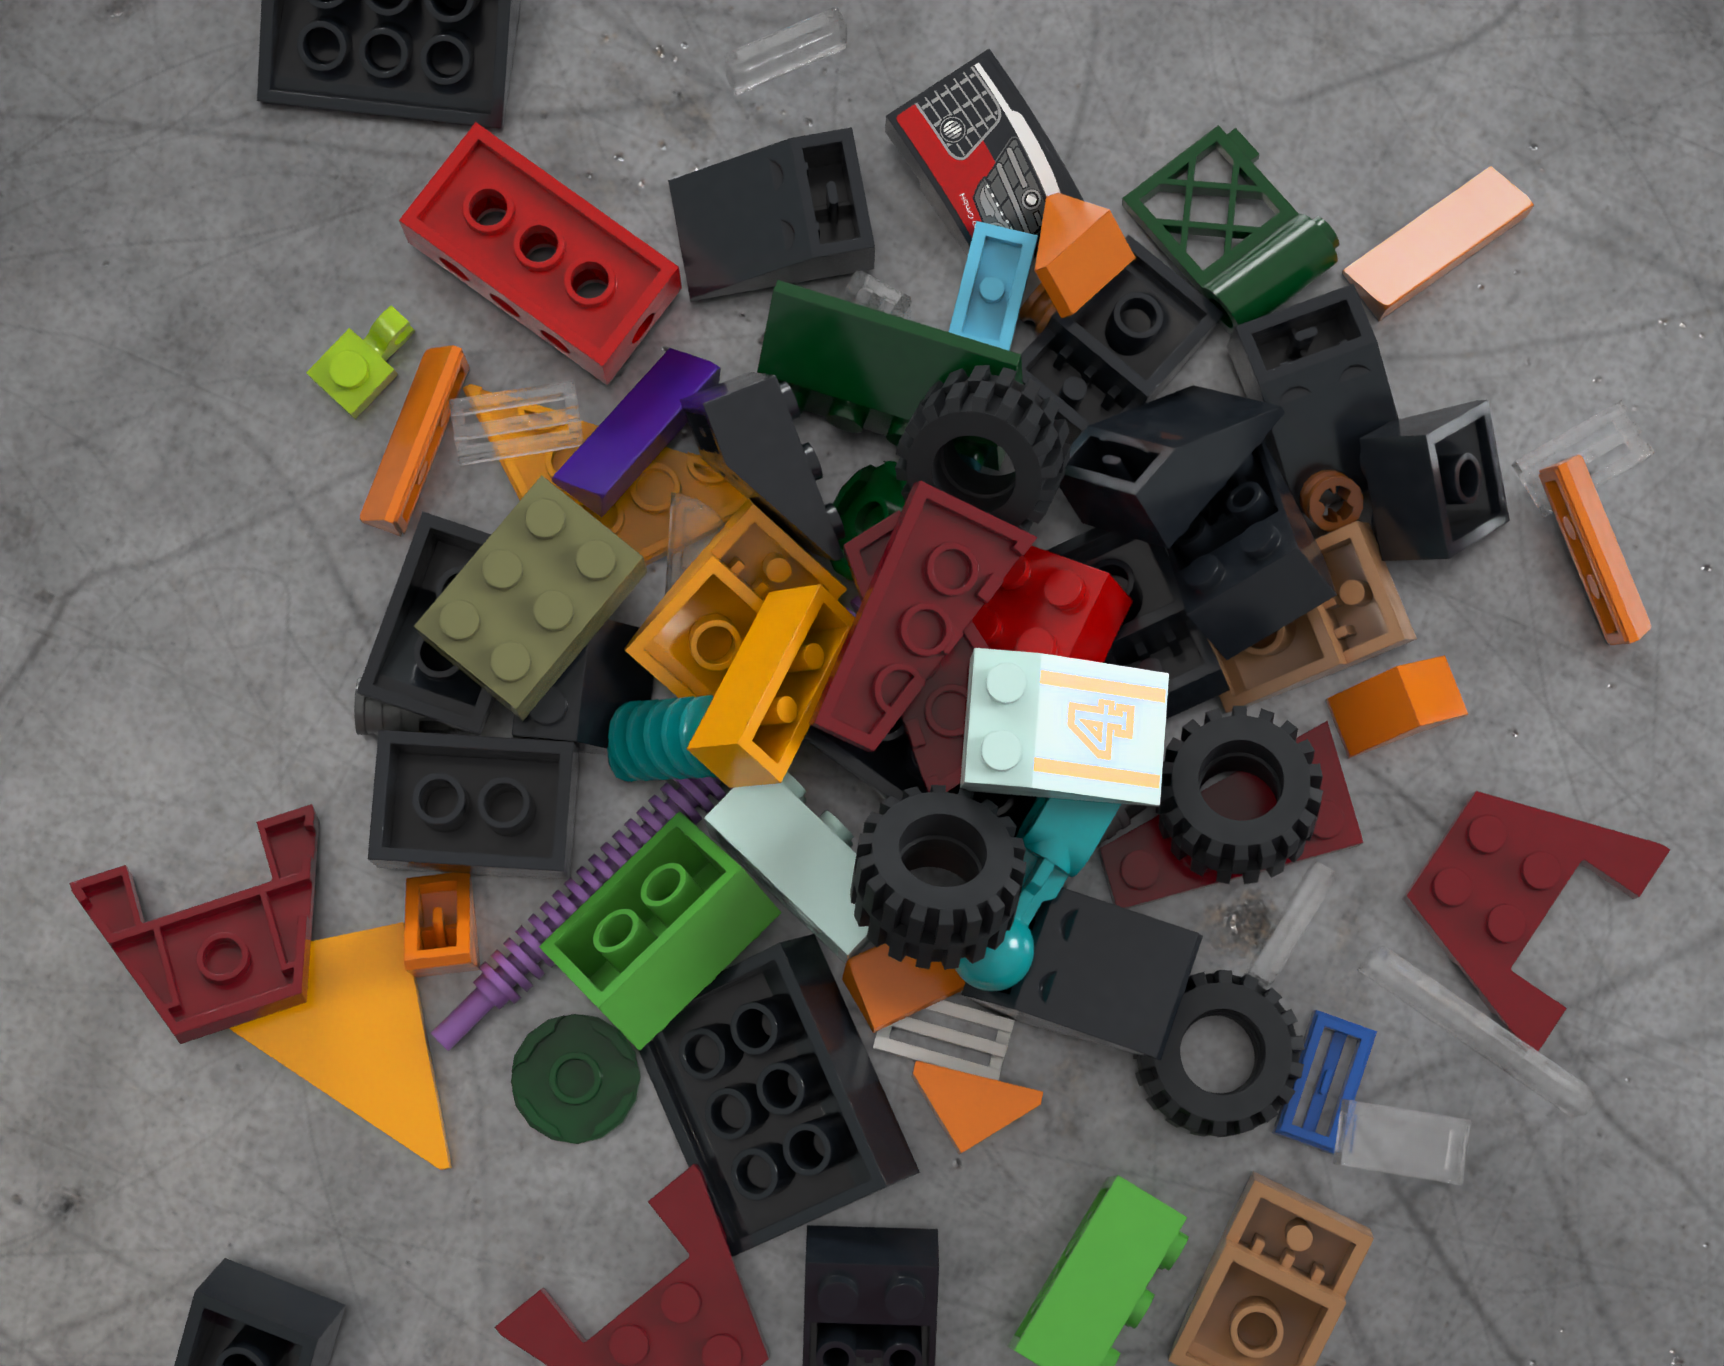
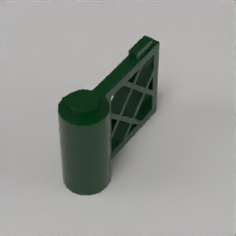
(1261, 269)

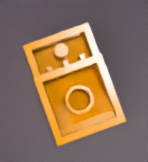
(714, 602)

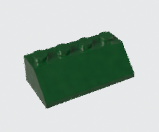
(870, 365)

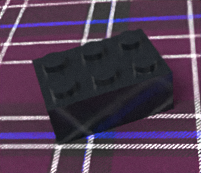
(473, 804)

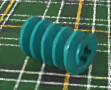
(652, 739)

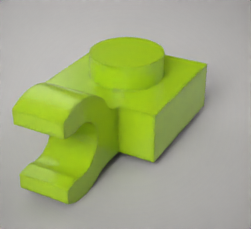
(357, 369)

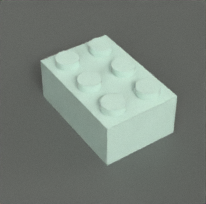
(795, 857)

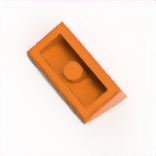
(896, 989)

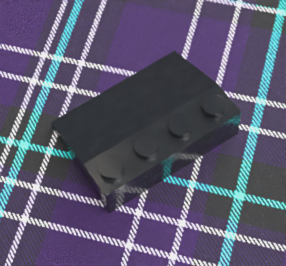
(390, 57)
(776, 1096)

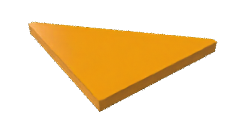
(643, 511)
(363, 1038)

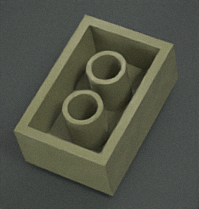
(532, 597)

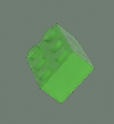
(660, 929)
(1101, 1278)

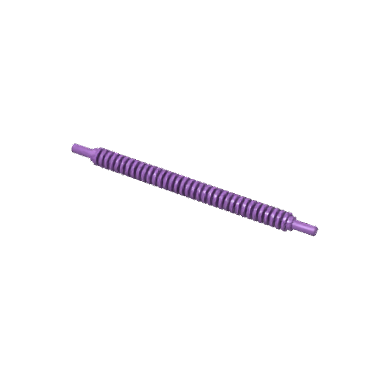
(497, 985)

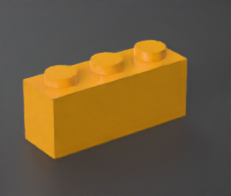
(772, 687)

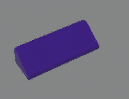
(635, 431)

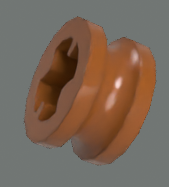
(1038, 309)
(1314, 509)

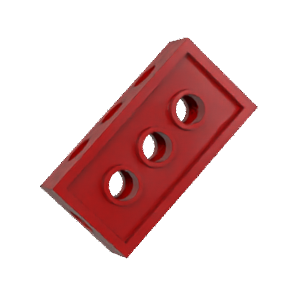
(539, 213)

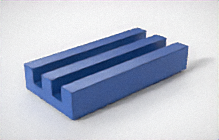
(1341, 1029)

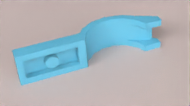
(993, 285)

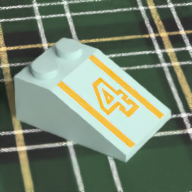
(1063, 728)

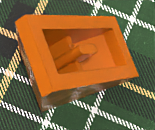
(1078, 251)
(1396, 705)
(440, 925)
(970, 1104)

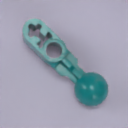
(1058, 844)

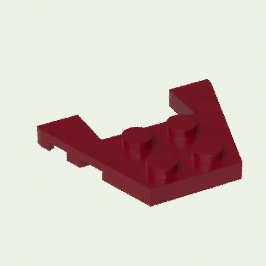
(1496, 884)
(225, 956)
(686, 1319)

